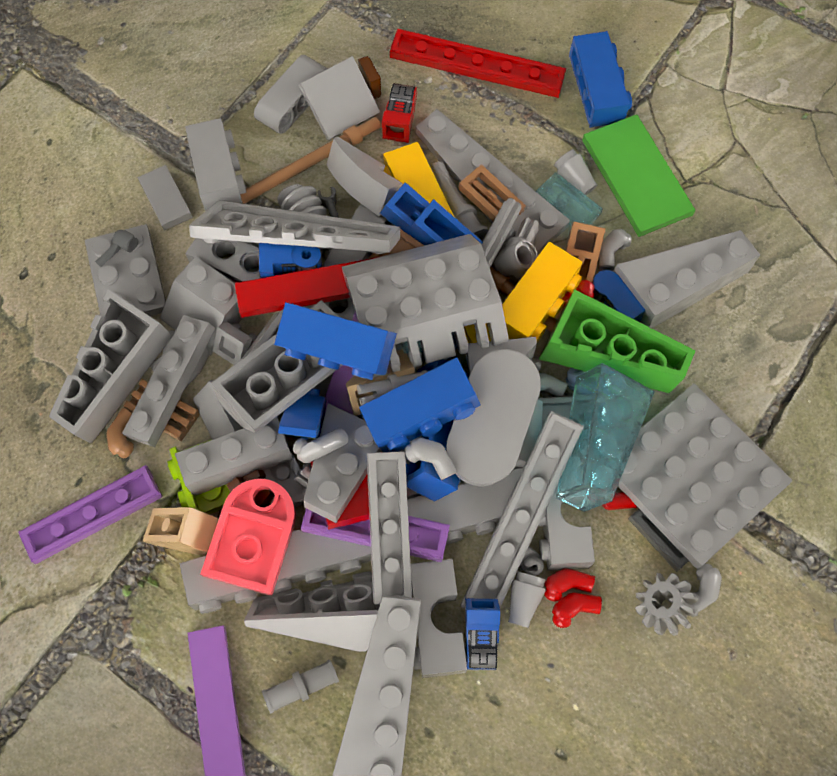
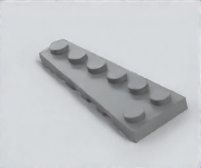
(464, 155)
(285, 227)
(380, 708)

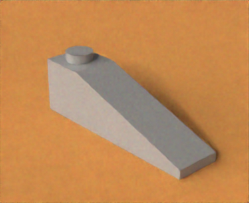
(328, 615)

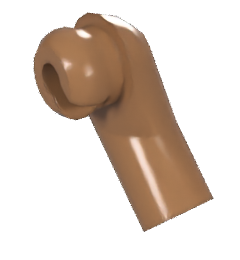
(116, 440)

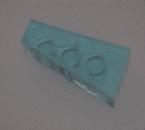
(612, 416)

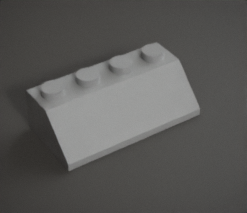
(268, 382)

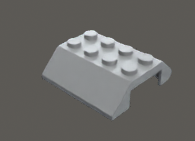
(428, 296)

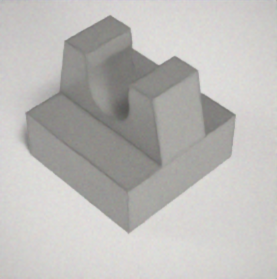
(232, 342)

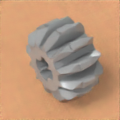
(675, 592)

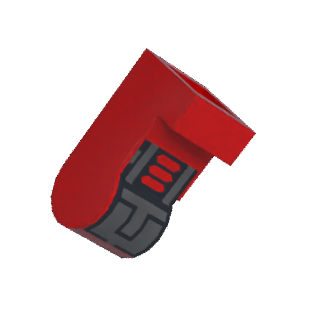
(399, 112)

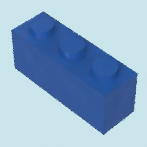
(599, 79)
(335, 341)
(420, 407)

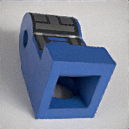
(285, 259)
(615, 294)
(482, 633)

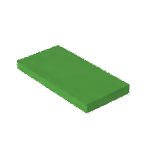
(638, 175)

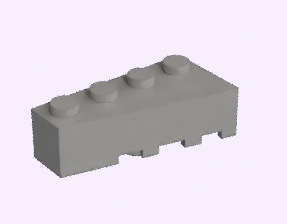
(687, 274)
(108, 367)

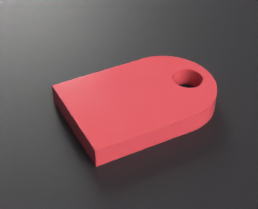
(251, 538)

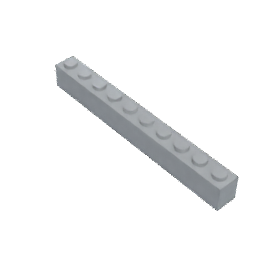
(313, 556)

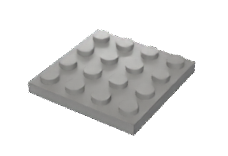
(699, 476)

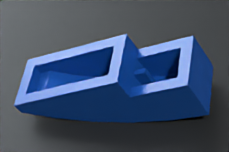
(422, 220)

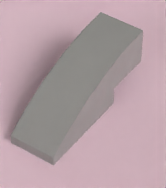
(361, 175)

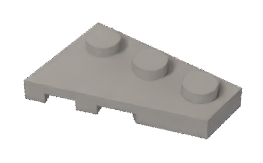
(339, 474)

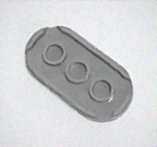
(490, 440)

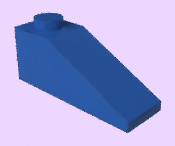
(304, 416)

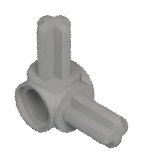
(519, 251)

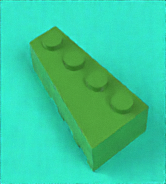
(597, 334)

